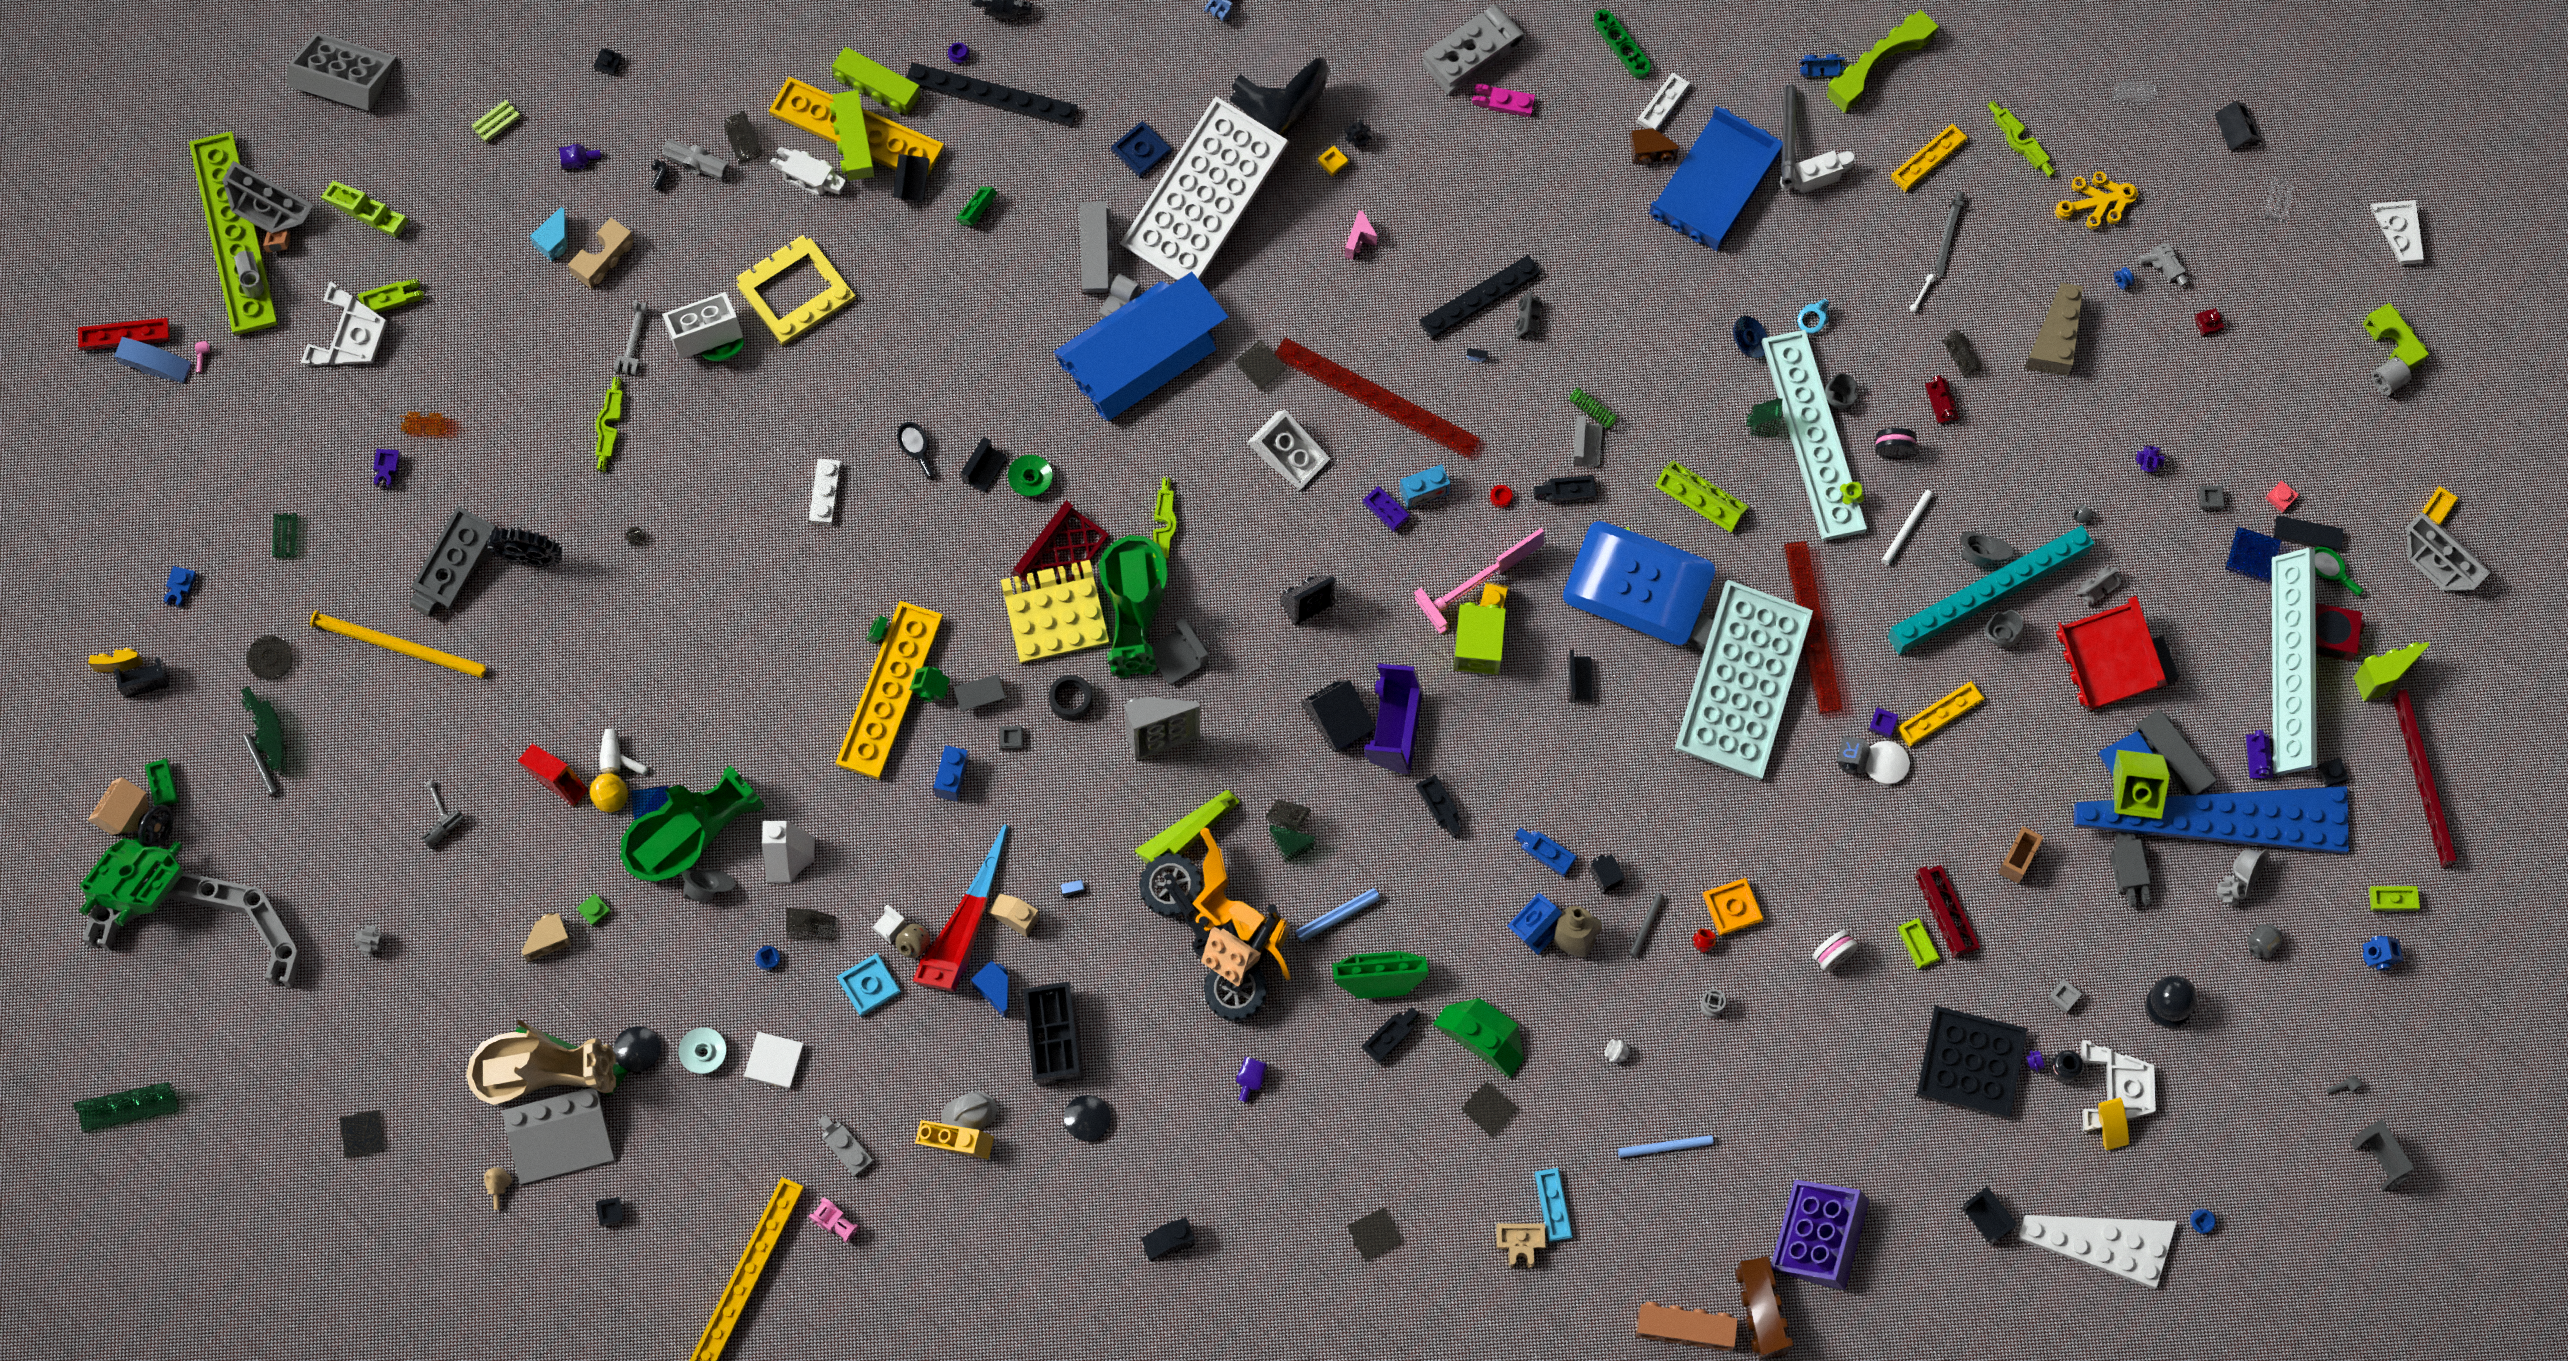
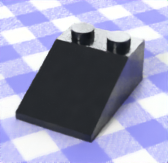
(1309, 598)

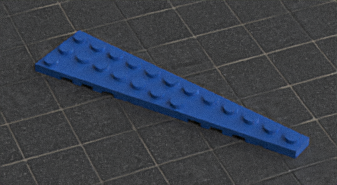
(2279, 818)

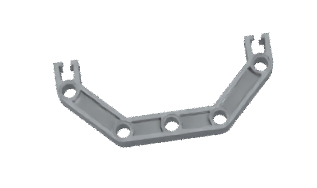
(227, 897)

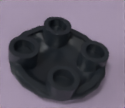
(637, 1049)
(1087, 1118)

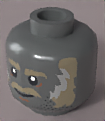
(2264, 941)

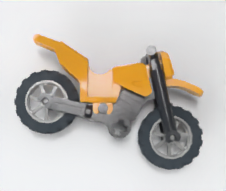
(1212, 909)

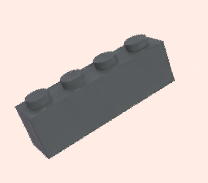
(2181, 761)

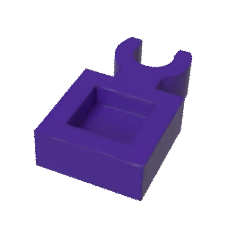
(385, 463)

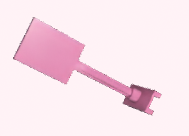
(1504, 562)

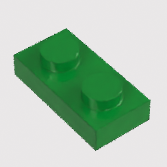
(975, 207)

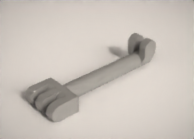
(628, 360)

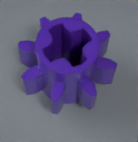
(2150, 458)

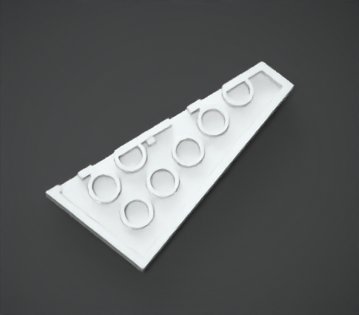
(2116, 1246)

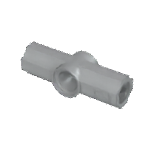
(695, 159)

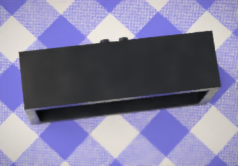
(1054, 1012)

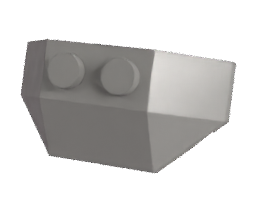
(263, 201)
(2442, 556)

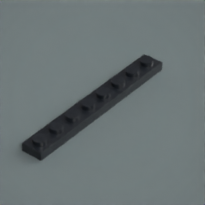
(993, 95)

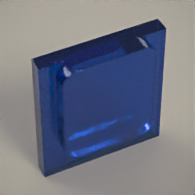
(648, 800)

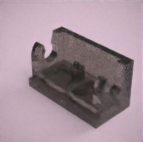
(742, 138)

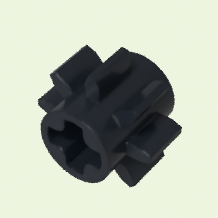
(1355, 129)

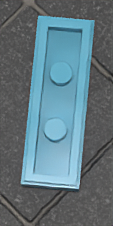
(1553, 1205)

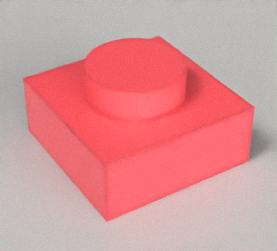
(2282, 496)

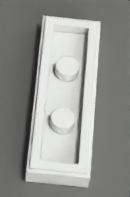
(1664, 102)

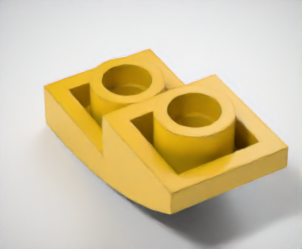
(124, 659)
(2113, 1123)

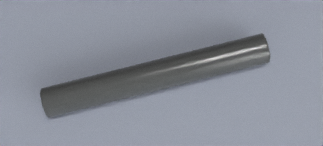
(260, 765)
(1646, 925)

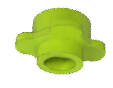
(1854, 487)

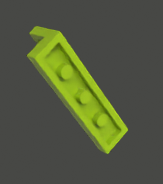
(1701, 495)

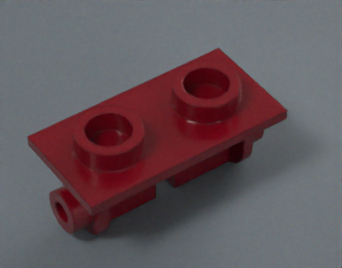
(1941, 400)

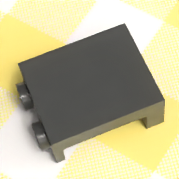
(2387, 1153)

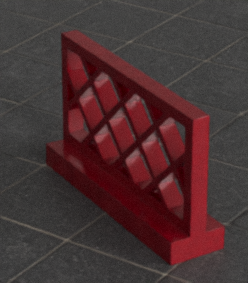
(1048, 536)

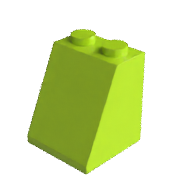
(1479, 638)
(2140, 784)

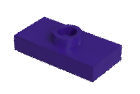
(1386, 509)

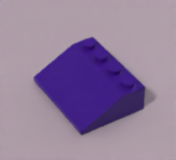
(1820, 1233)

